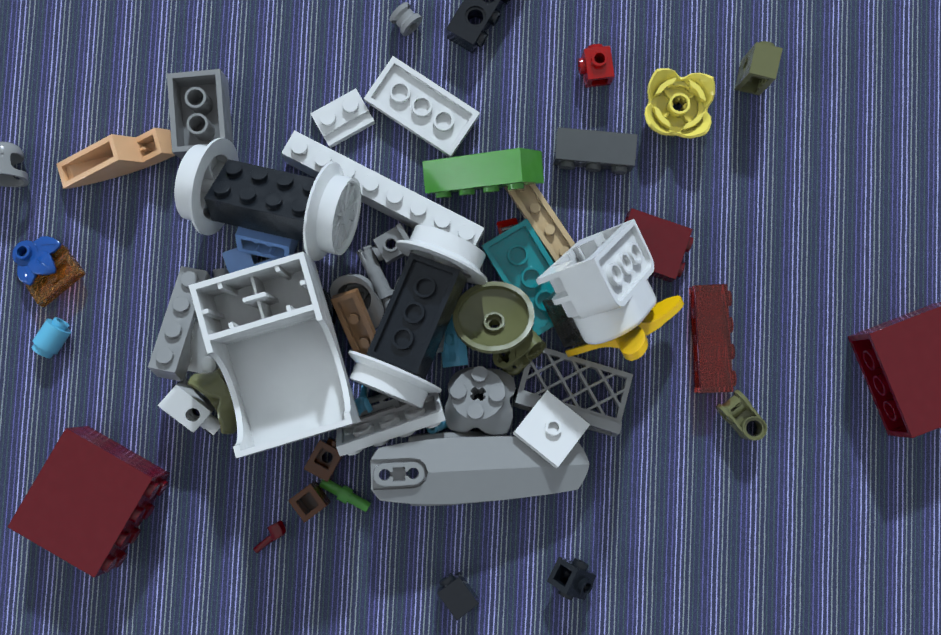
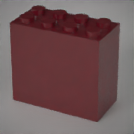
(904, 370)
(89, 500)

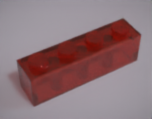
(711, 338)

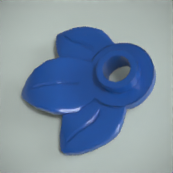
(36, 260)

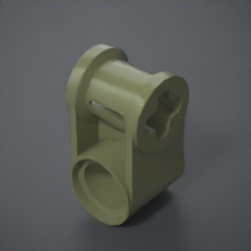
(521, 355)
(741, 416)

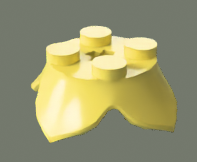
(693, 92)

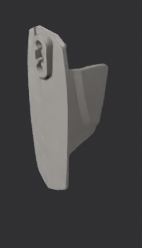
(470, 469)

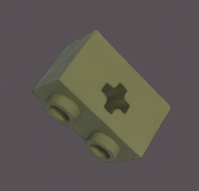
(758, 68)

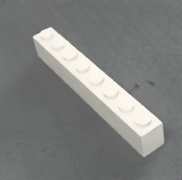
(380, 191)

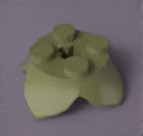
(215, 389)

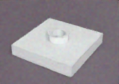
(551, 429)

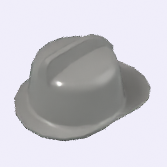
(366, 289)

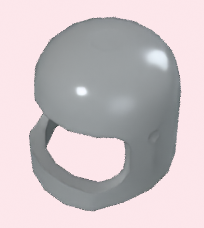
(9, 156)

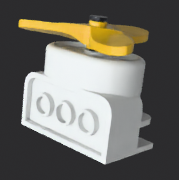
(608, 291)

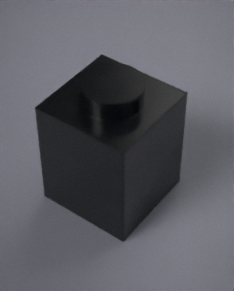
(457, 595)

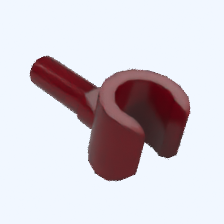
(276, 531)

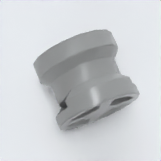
(405, 19)

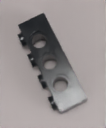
(470, 35)

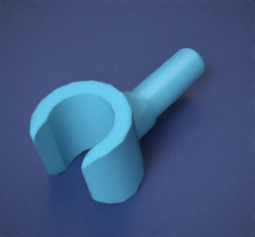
(362, 401)

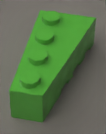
(483, 171)

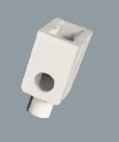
(180, 405)

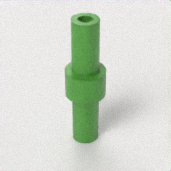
(345, 495)

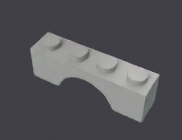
(172, 348)

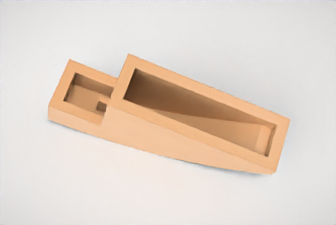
(115, 157)

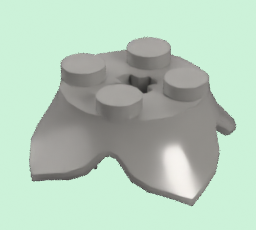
(490, 415)

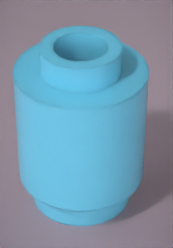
(51, 337)

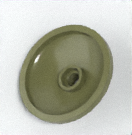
(493, 305)

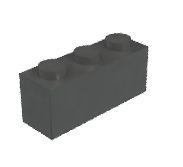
(595, 150)

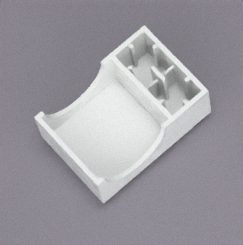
(276, 352)

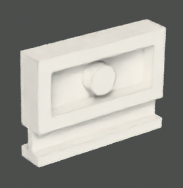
(343, 118)

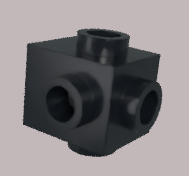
(572, 578)

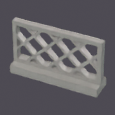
(598, 421)

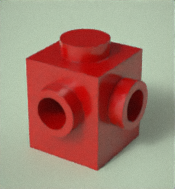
(596, 65)

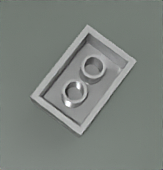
(198, 109)

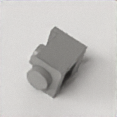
(384, 253)

